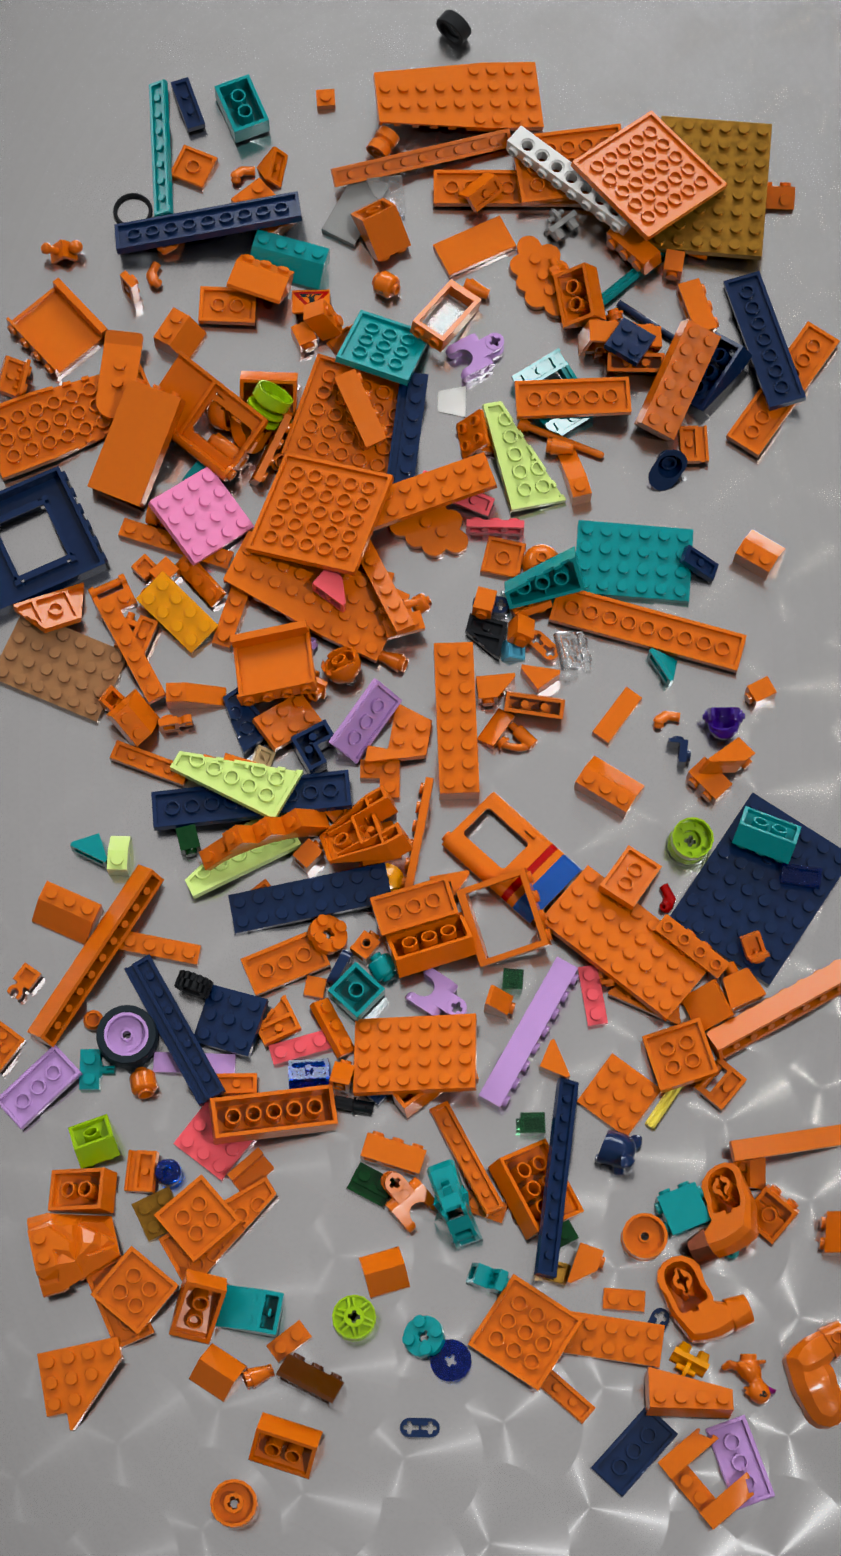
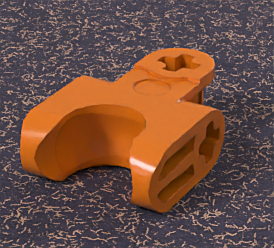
(404, 1196)

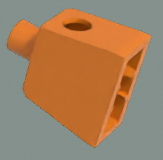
(741, 987)

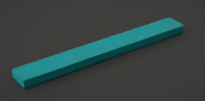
(160, 148)

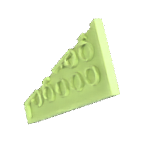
(520, 468)
(244, 782)
(204, 881)

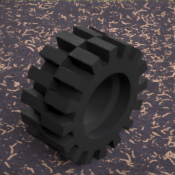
(193, 984)

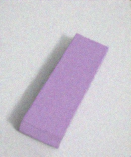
(220, 1062)

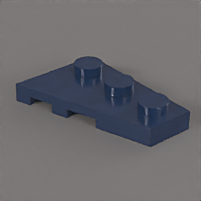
(241, 721)

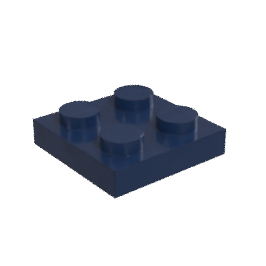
(629, 342)

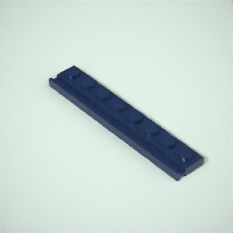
(407, 428)
(175, 1030)

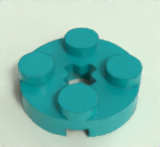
(420, 1325)

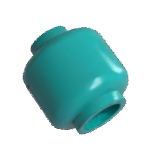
(382, 967)

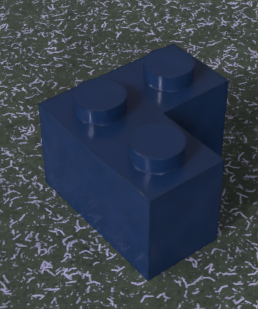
(309, 746)

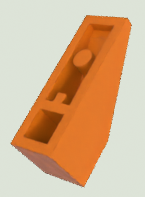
(575, 478)
(193, 695)
(729, 759)

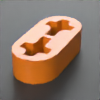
(546, 643)

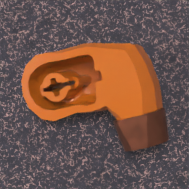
(731, 1215)

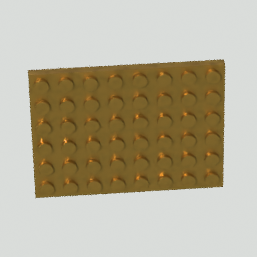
(734, 218)

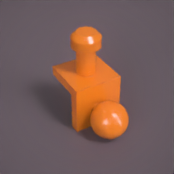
(62, 250)

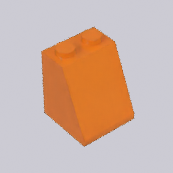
(381, 229)

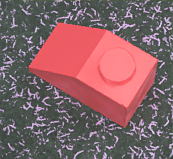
(330, 587)

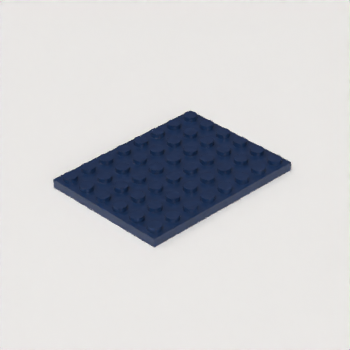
(744, 894)

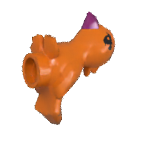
(750, 1371)

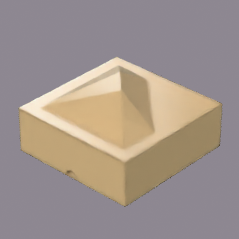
(263, 755)

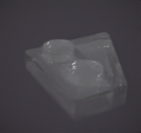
(390, 189)

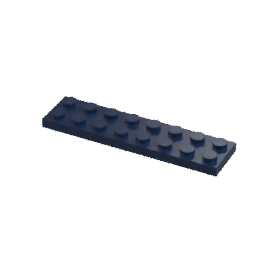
(764, 340)
(307, 898)

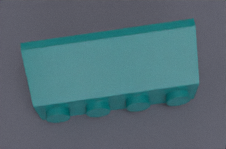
(303, 258)

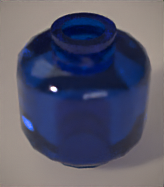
(163, 1167)

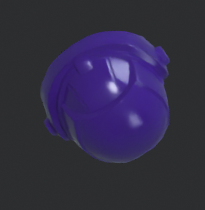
(723, 721)

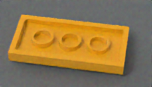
(177, 612)

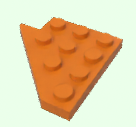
(76, 1376)

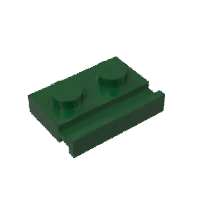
(368, 1186)

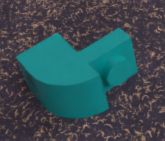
(487, 1278)

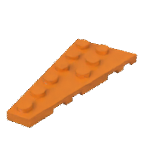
(246, 1205)

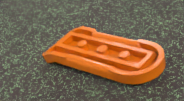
(119, 363)

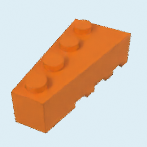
(597, 332)
(359, 409)
(685, 1397)

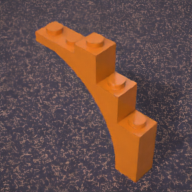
(265, 831)

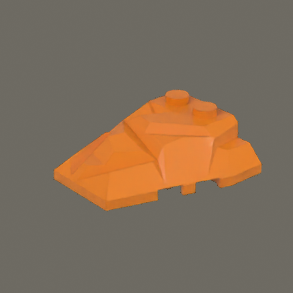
(70, 1248)

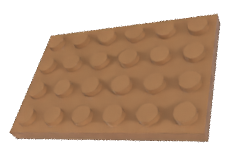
(60, 668)

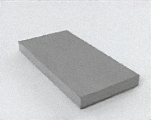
(340, 222)

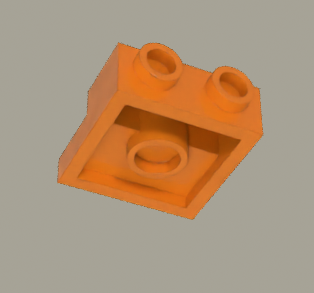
(774, 1212)

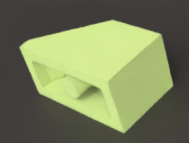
(119, 855)

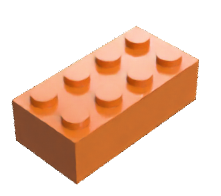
(431, 945)

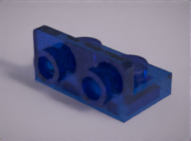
(308, 1072)

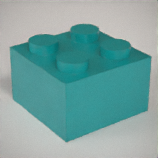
(356, 992)

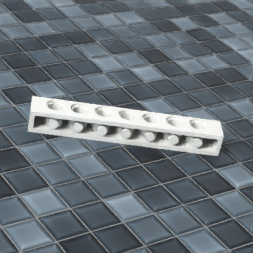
(555, 161)

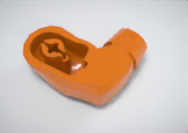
(694, 1306)
(813, 1377)

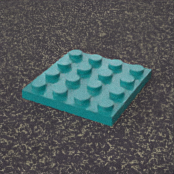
(381, 348)

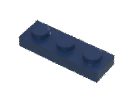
(188, 104)

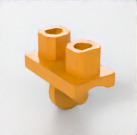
(688, 1363)

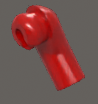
(669, 898)

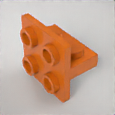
(474, 435)

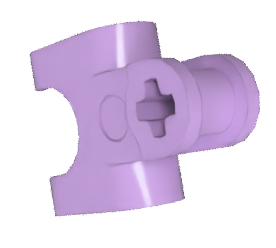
(480, 352)
(441, 999)

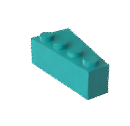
(546, 581)

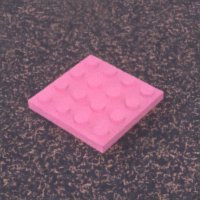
(201, 515)

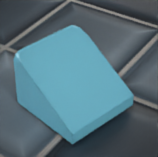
(511, 652)

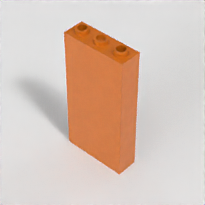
(137, 442)

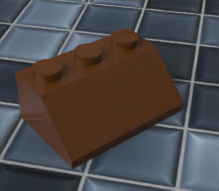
(310, 1378)

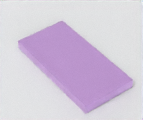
(365, 721)
(38, 1087)
(738, 1454)

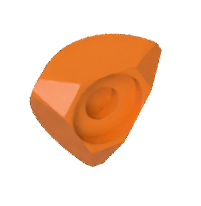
(241, 433)

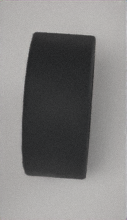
(453, 27)

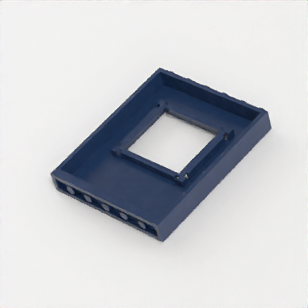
(74, 532)

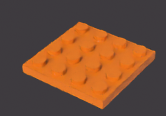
(525, 1332)

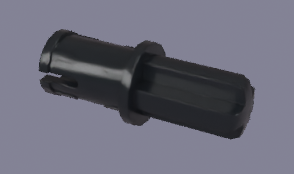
(353, 1104)

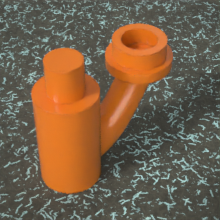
(526, 739)

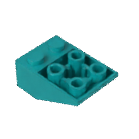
(251, 1310)

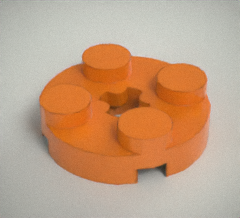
(335, 927)

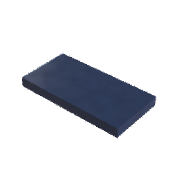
(633, 1452)

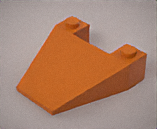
(360, 834)

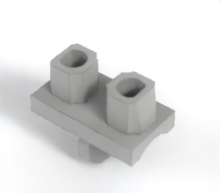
(569, 221)

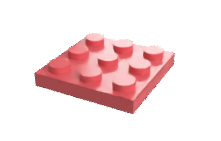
(198, 1144)

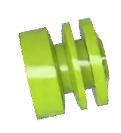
(270, 402)
(699, 835)
(343, 1325)

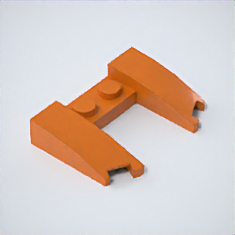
(712, 1509)

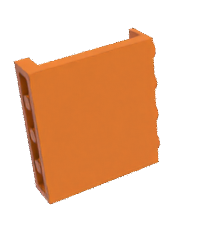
(58, 329)
(274, 663)

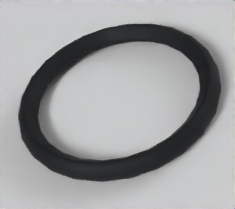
(131, 195)

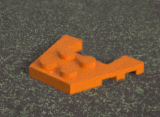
(407, 739)

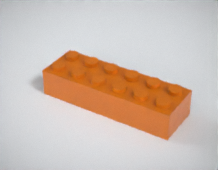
(677, 380)
(273, 1114)

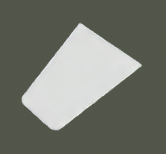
(452, 401)

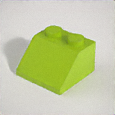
(94, 1141)

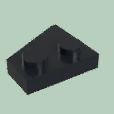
(487, 633)

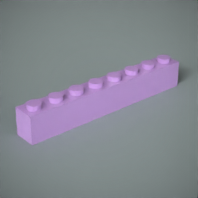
(527, 1034)

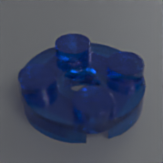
(456, 1371)

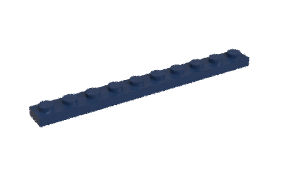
(556, 1179)

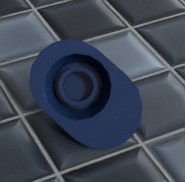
(667, 469)

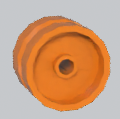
(640, 1249)
(225, 1494)

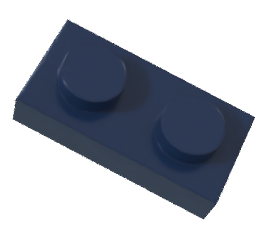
(699, 563)

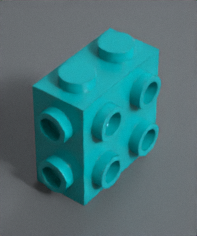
(682, 1208)

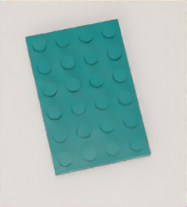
(634, 561)

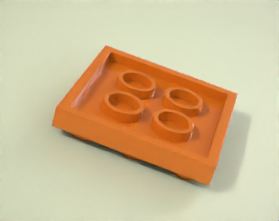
(680, 1055)
(618, 1095)
(197, 1218)
(134, 1290)

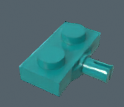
(92, 1070)

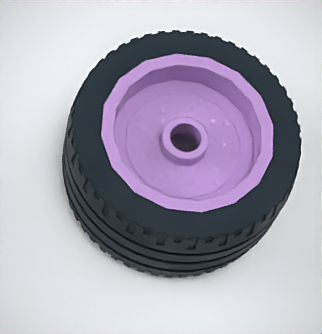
(131, 1051)

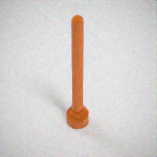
(525, 426)

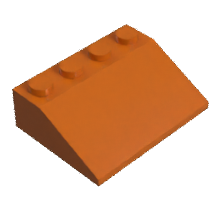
(522, 1184)

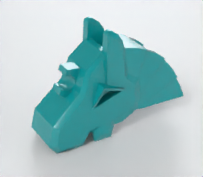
(452, 1195)

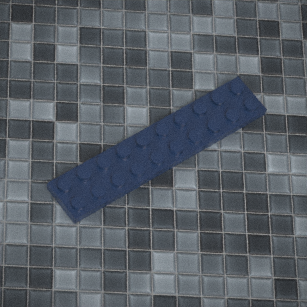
(207, 222)
(204, 807)

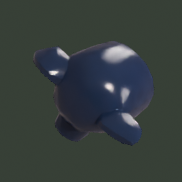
(618, 1150)

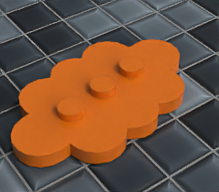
(532, 274)
(433, 532)

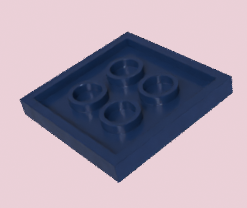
(231, 1021)

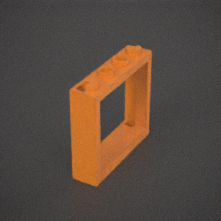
(533, 898)

